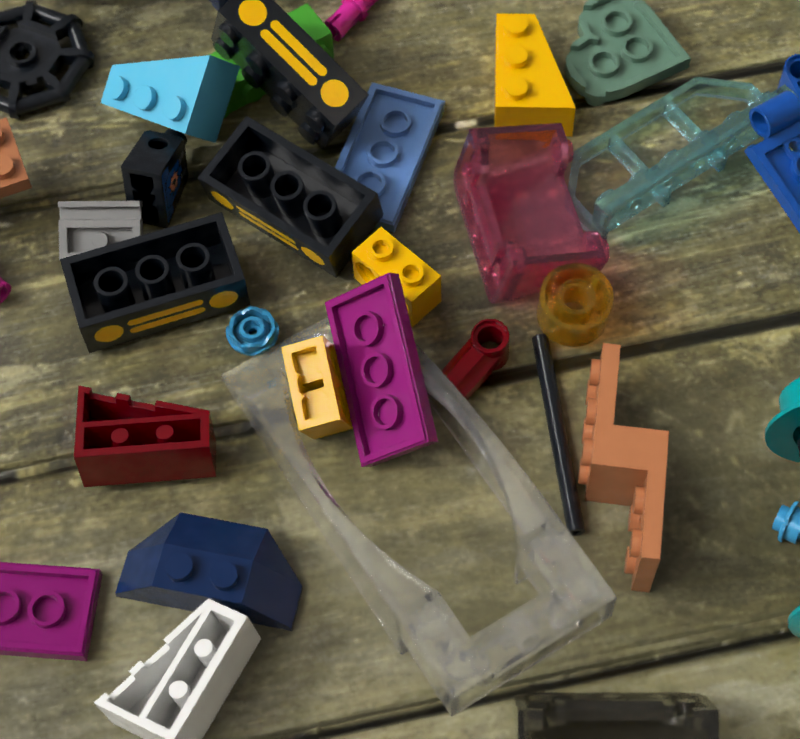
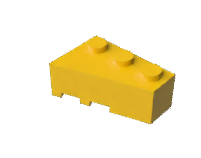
(527, 76)

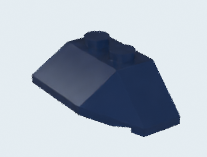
(213, 560)

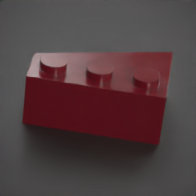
(141, 441)

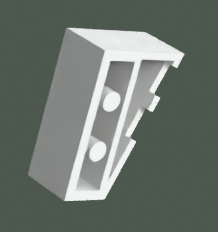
(187, 678)

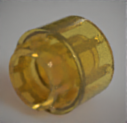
(579, 285)

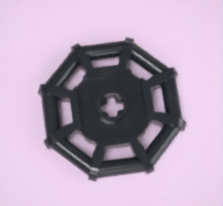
(44, 59)

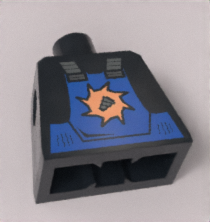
(156, 175)

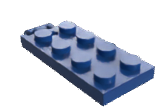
(779, 167)

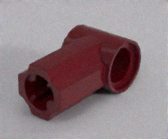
(475, 363)

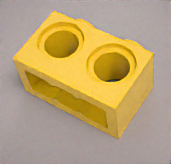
(385, 254)
(316, 387)

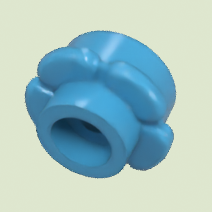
(788, 523)

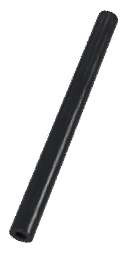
(558, 435)

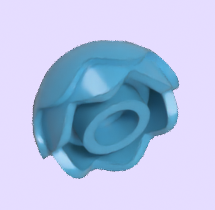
(250, 320)

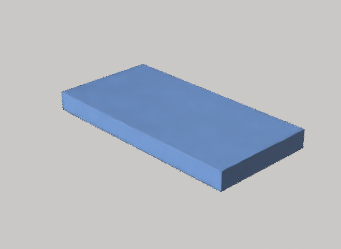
(390, 146)

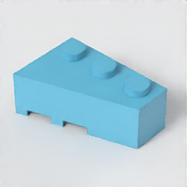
(175, 93)

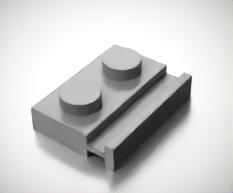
(97, 224)

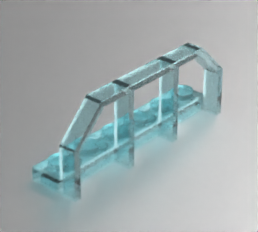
(676, 167)

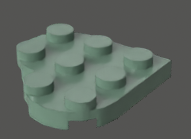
(621, 51)

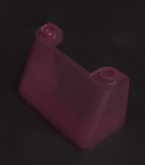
(521, 208)

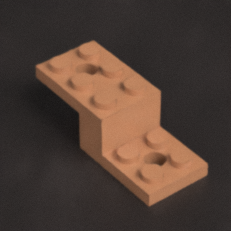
(624, 468)

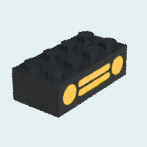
(288, 68)
(291, 196)
(155, 282)

